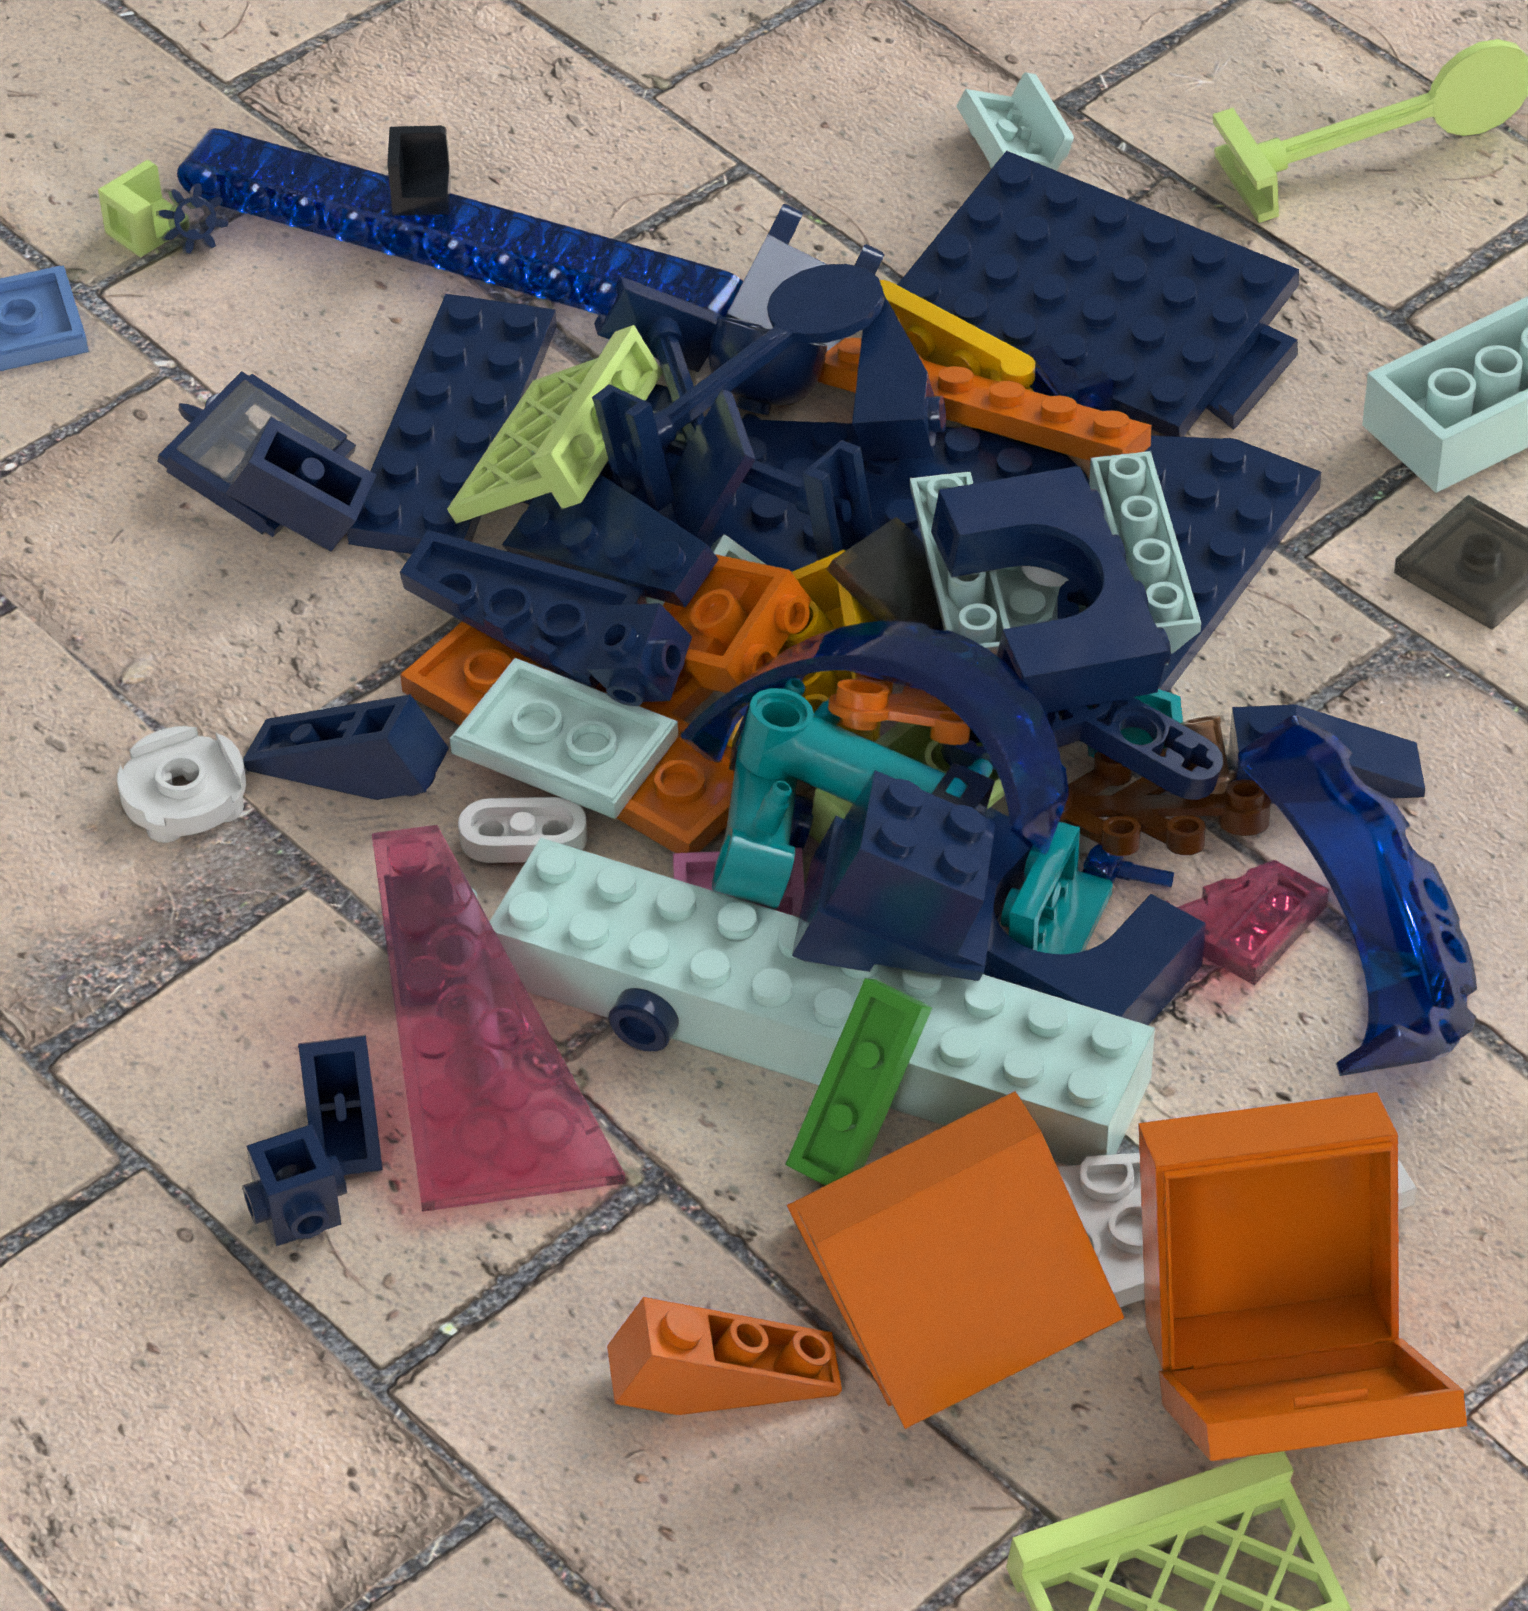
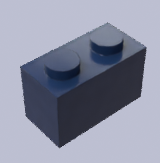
(301, 484)

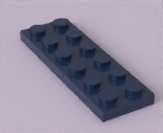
(453, 407)

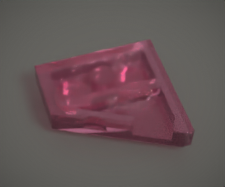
(1256, 917)

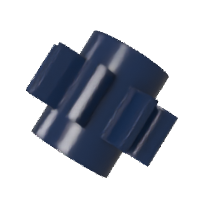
(207, 222)

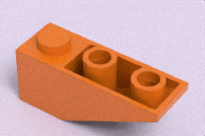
(713, 1360)

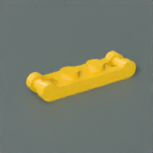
(954, 342)

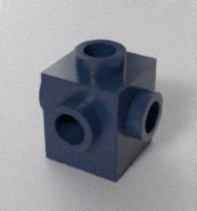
(639, 653)
(294, 1185)

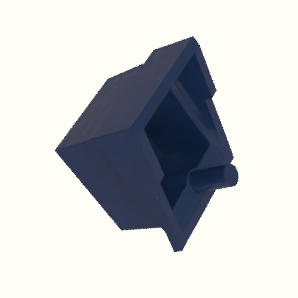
(901, 885)

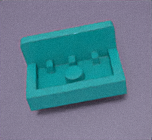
(1057, 902)

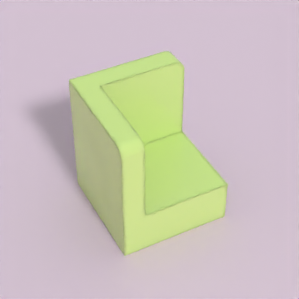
(131, 208)

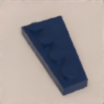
(616, 540)

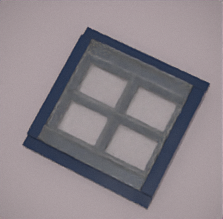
(215, 441)

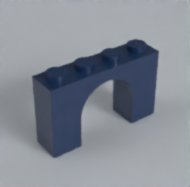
(1058, 526)
(1124, 976)

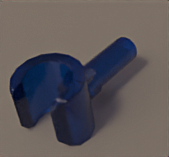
(1111, 867)

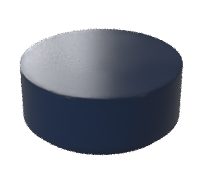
(643, 1019)

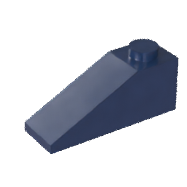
(894, 396)
(355, 749)
(1378, 758)

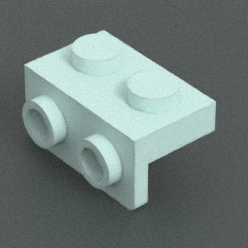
(1017, 123)

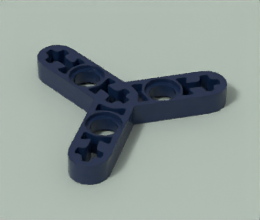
(1102, 728)

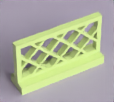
(555, 434)
(1169, 1517)

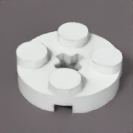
(189, 809)

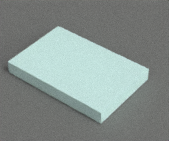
(564, 738)

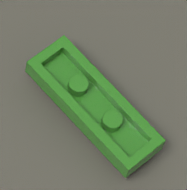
(859, 1083)

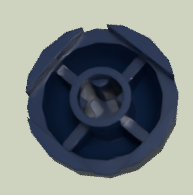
(780, 381)

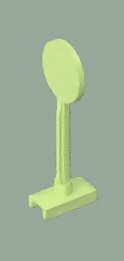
(1466, 98)

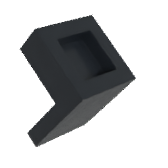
(419, 170)

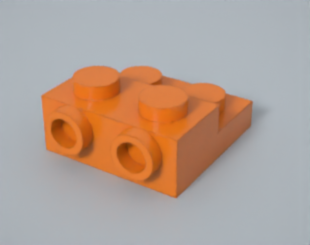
(739, 620)

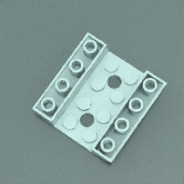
(1005, 598)

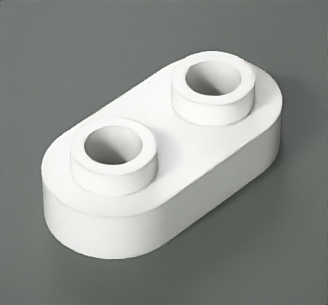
(511, 827)

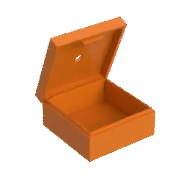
(957, 1259)
(1282, 1279)

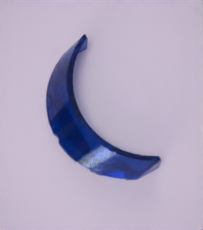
(950, 668)
(1391, 896)

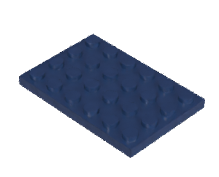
(1103, 286)

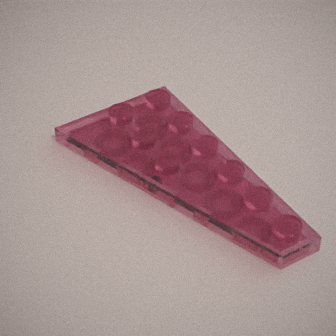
(480, 1070)

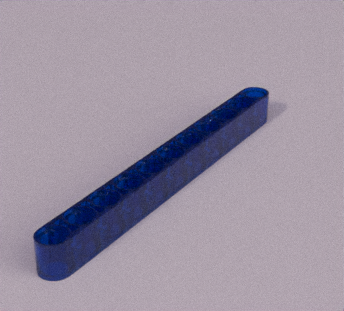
(470, 241)

